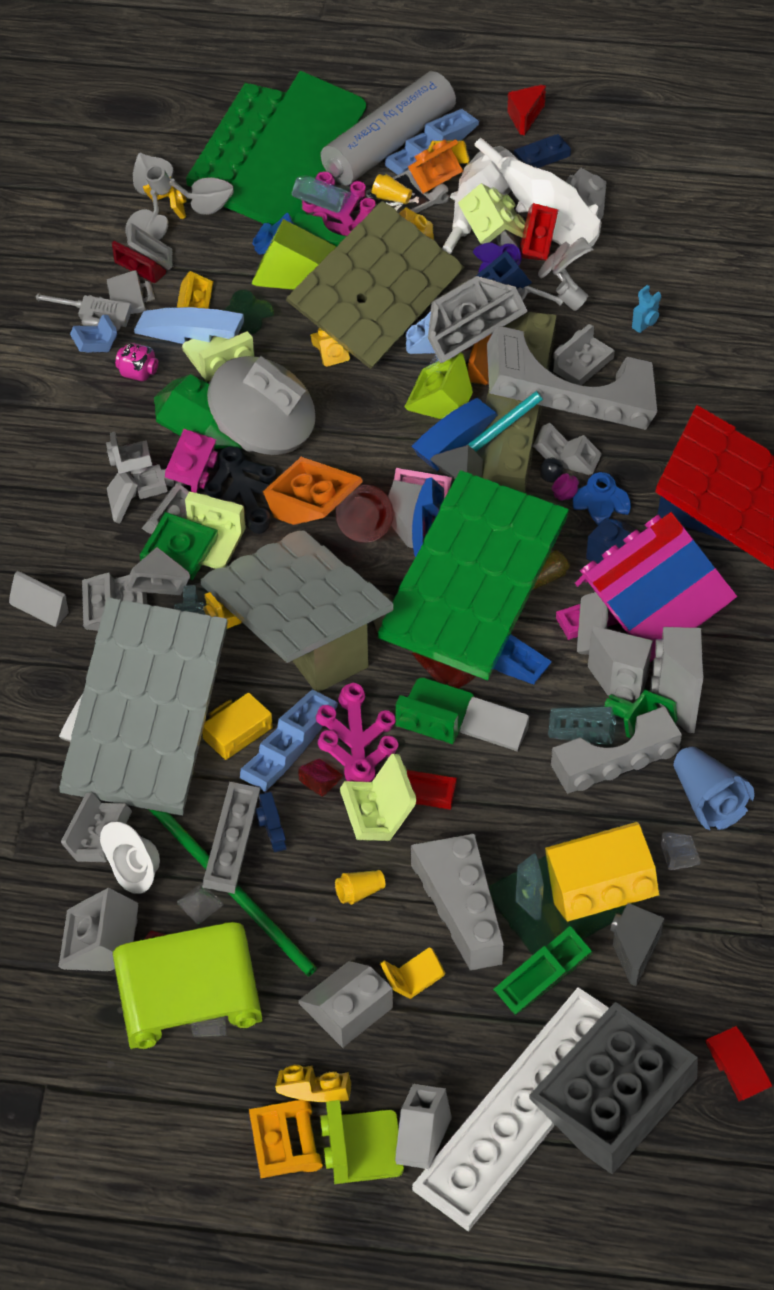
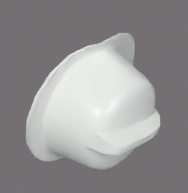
(130, 856)

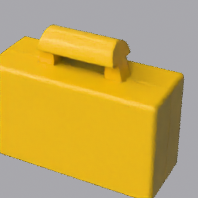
(236, 725)

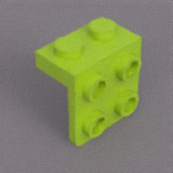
(360, 1144)

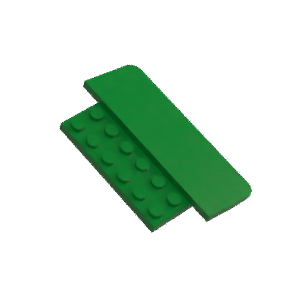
(272, 141)

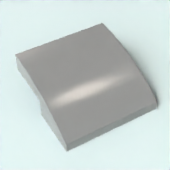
(95, 593)

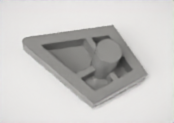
(120, 493)

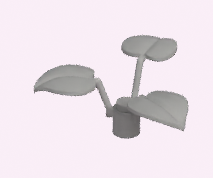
(207, 194)
(568, 290)

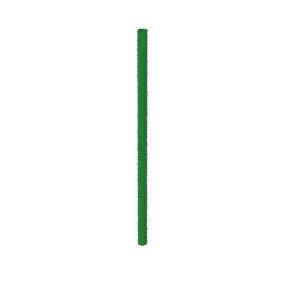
(240, 896)

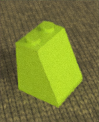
(290, 257)

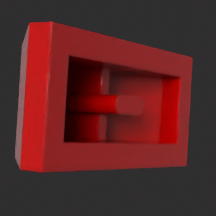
(525, 106)

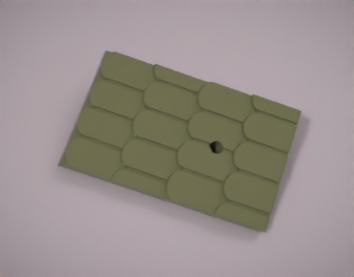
(386, 267)

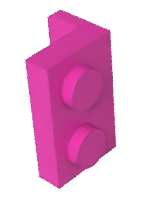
(191, 460)

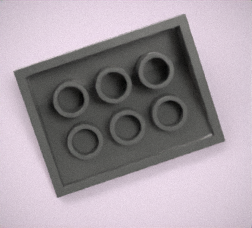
(615, 1086)

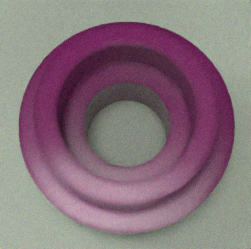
(565, 487)

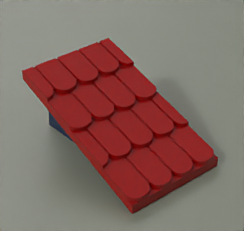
(721, 485)

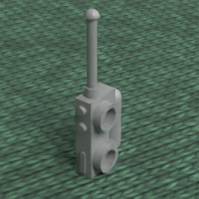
(93, 308)

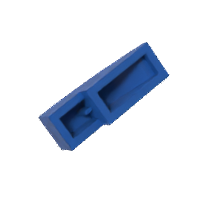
(454, 430)

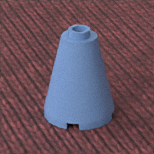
(712, 788)

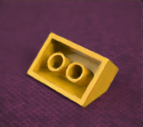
(601, 872)

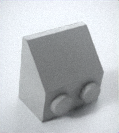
(619, 662)
(95, 931)
(349, 1001)

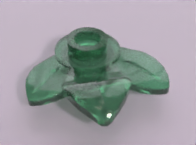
(251, 308)

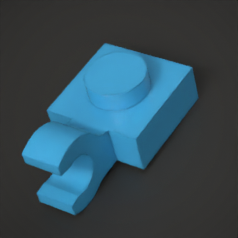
(647, 311)

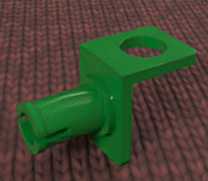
(644, 704)

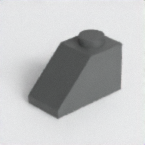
(636, 939)

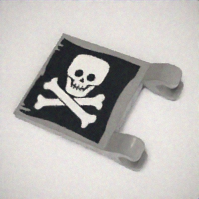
(418, 200)

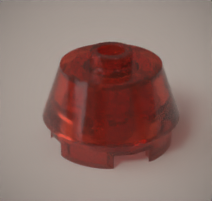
(365, 514)

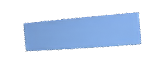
(189, 322)

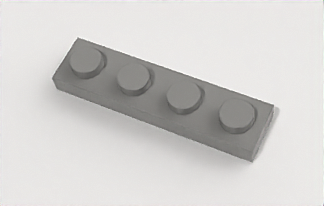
(231, 838)

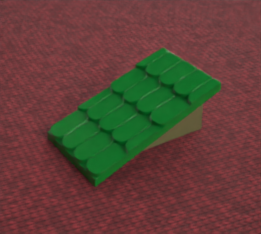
(473, 574)

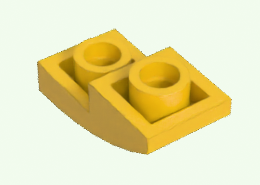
(301, 1084)

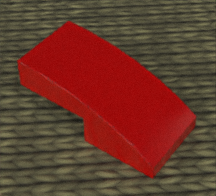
(739, 1063)

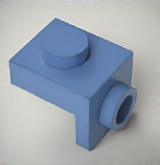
(95, 338)

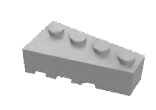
(459, 889)

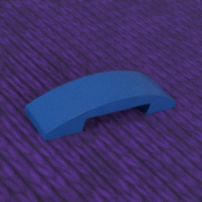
(425, 510)

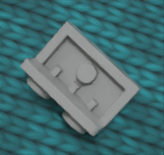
(590, 189)
(581, 356)
(130, 457)
(84, 831)

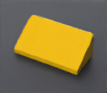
(195, 291)

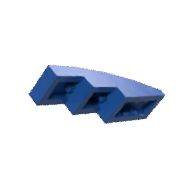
(521, 661)

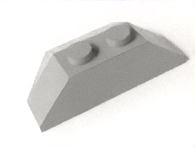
(471, 314)

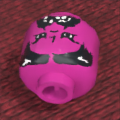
(136, 362)

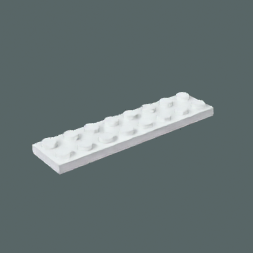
(505, 1124)

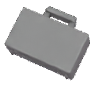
(129, 290)

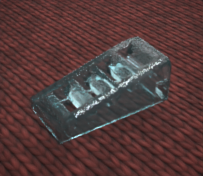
(591, 734)

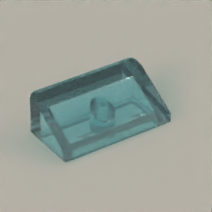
(320, 193)
(530, 887)

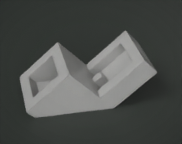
(575, 454)

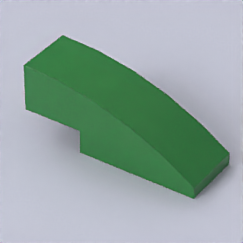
(543, 970)

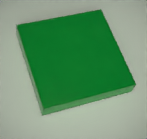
(182, 541)

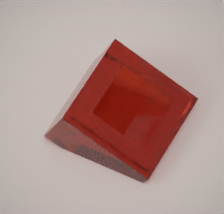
(319, 776)

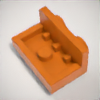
(435, 167)

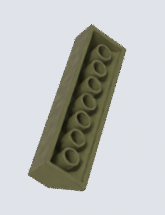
(510, 453)

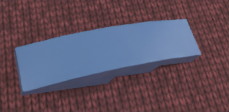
(449, 127)
(287, 742)

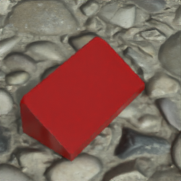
(538, 232)

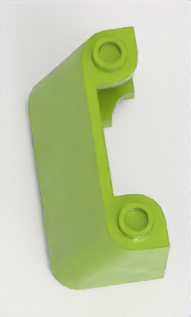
(186, 981)

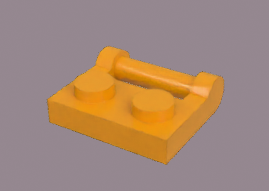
(273, 1140)

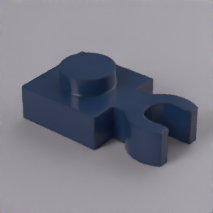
(268, 816)

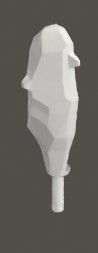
(477, 171)
(544, 188)

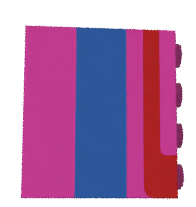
(658, 581)

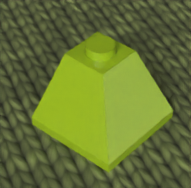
(441, 388)

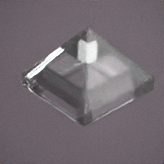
(199, 903)

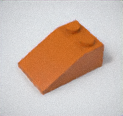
(308, 491)

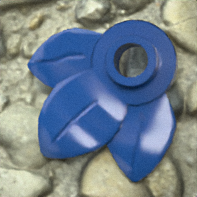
(266, 233)
(601, 501)

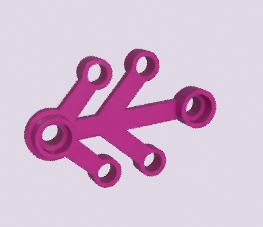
(357, 191)
(351, 699)

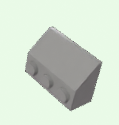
(679, 672)

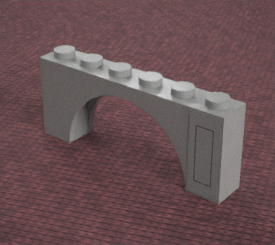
(517, 375)

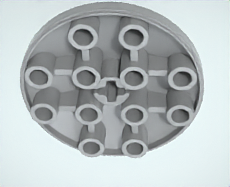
(261, 405)

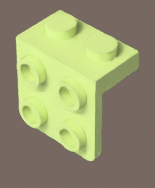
(491, 213)
(211, 355)
(220, 515)
(379, 805)

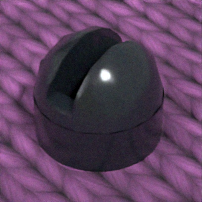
(551, 469)

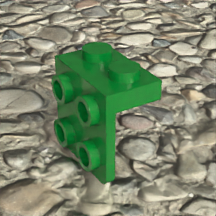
(433, 710)

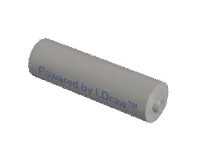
(388, 128)

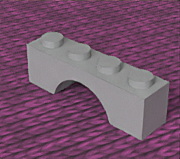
(583, 764)

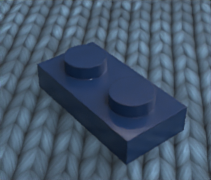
(543, 151)

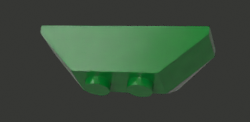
(186, 406)

